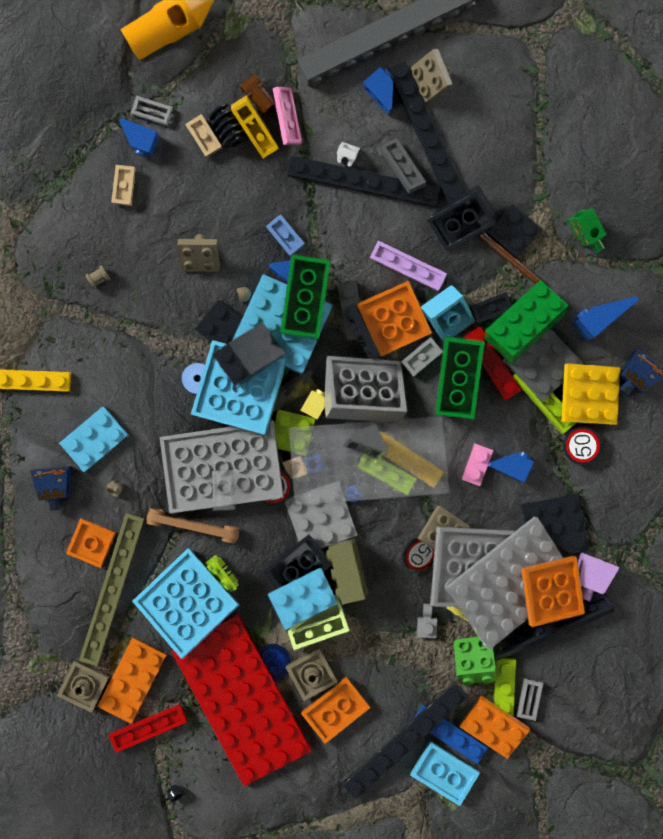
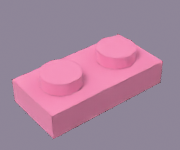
(477, 464)

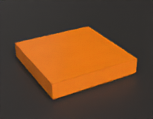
(91, 543)

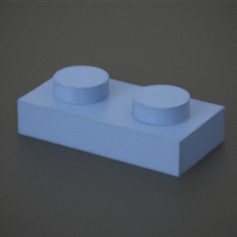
(285, 235)

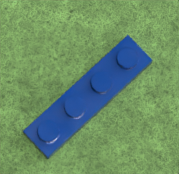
(458, 739)

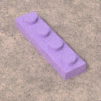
(408, 266)

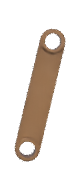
(228, 533)

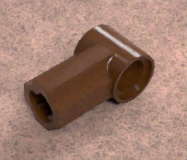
(255, 91)

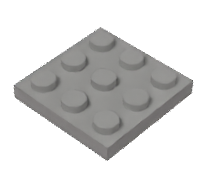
(323, 522)

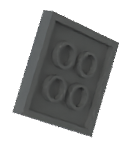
(543, 365)

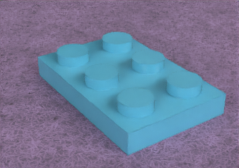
(94, 439)
(302, 598)
(444, 773)

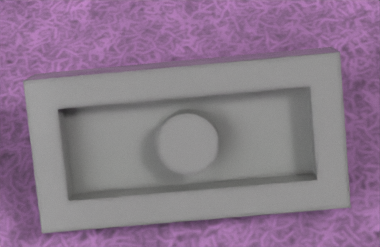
(421, 356)

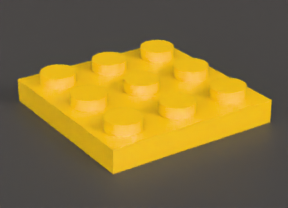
(590, 394)

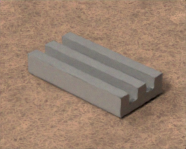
(167, 116)
(533, 683)

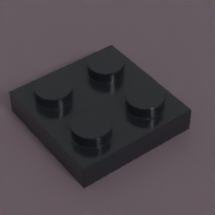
(514, 231)
(219, 324)

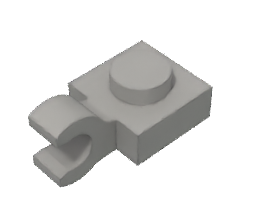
(427, 625)

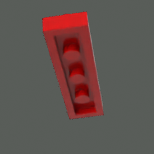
(495, 367)
(148, 727)

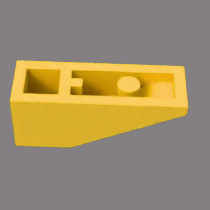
(254, 126)

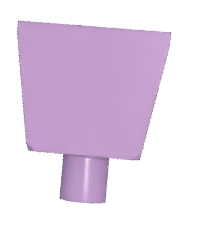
(594, 575)

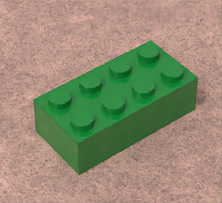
(305, 297)
(526, 322)
(459, 377)

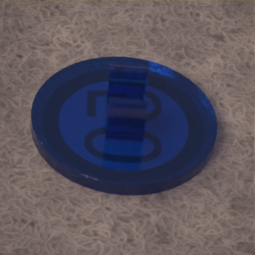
(276, 659)

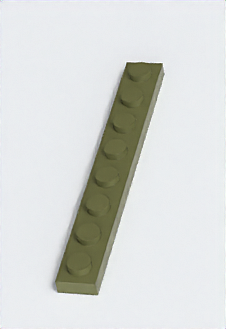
(111, 589)

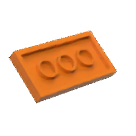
(132, 680)

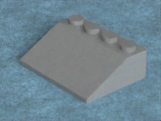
(364, 389)

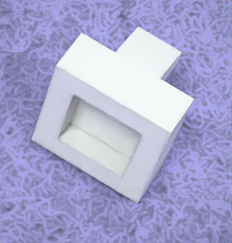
(348, 151)

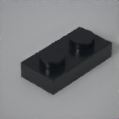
(491, 308)

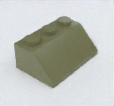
(347, 571)

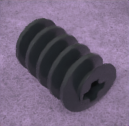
(225, 126)

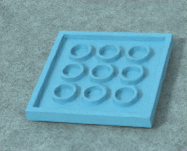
(268, 307)
(240, 407)
(185, 603)

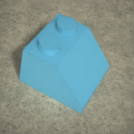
(448, 313)

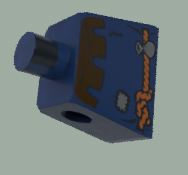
(639, 373)
(52, 485)

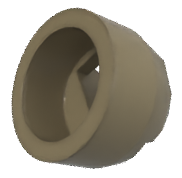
(244, 294)
(114, 489)

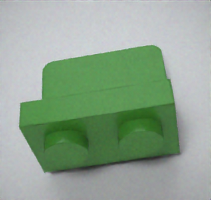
(474, 662)

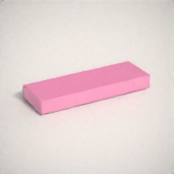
(287, 116)

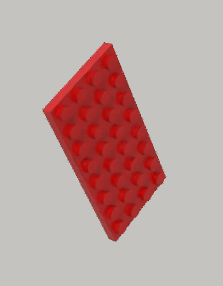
(243, 702)

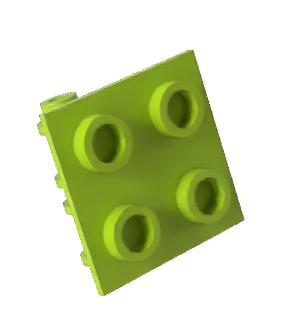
(214, 566)

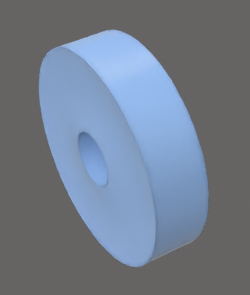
(189, 374)

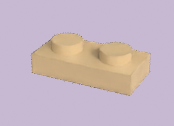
(203, 136)
(123, 185)

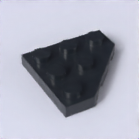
(561, 520)

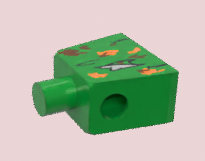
(588, 229)

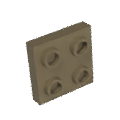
(431, 75)
(198, 254)
(439, 518)
(311, 674)
(83, 686)

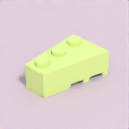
(319, 627)

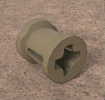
(97, 277)

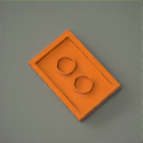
(335, 710)
(494, 727)

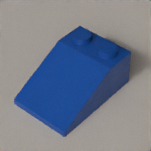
(593, 321)

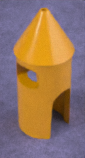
(165, 24)

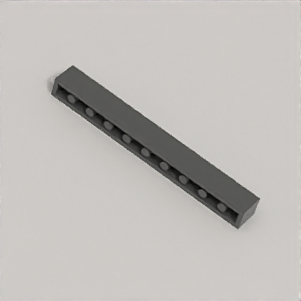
(378, 36)

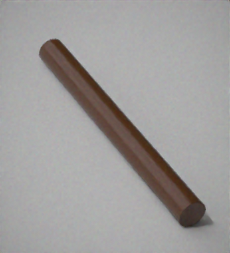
(510, 258)

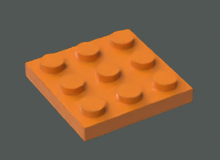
(394, 318)
(552, 591)

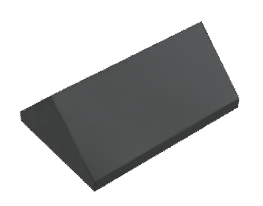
(368, 442)

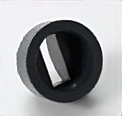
(174, 793)

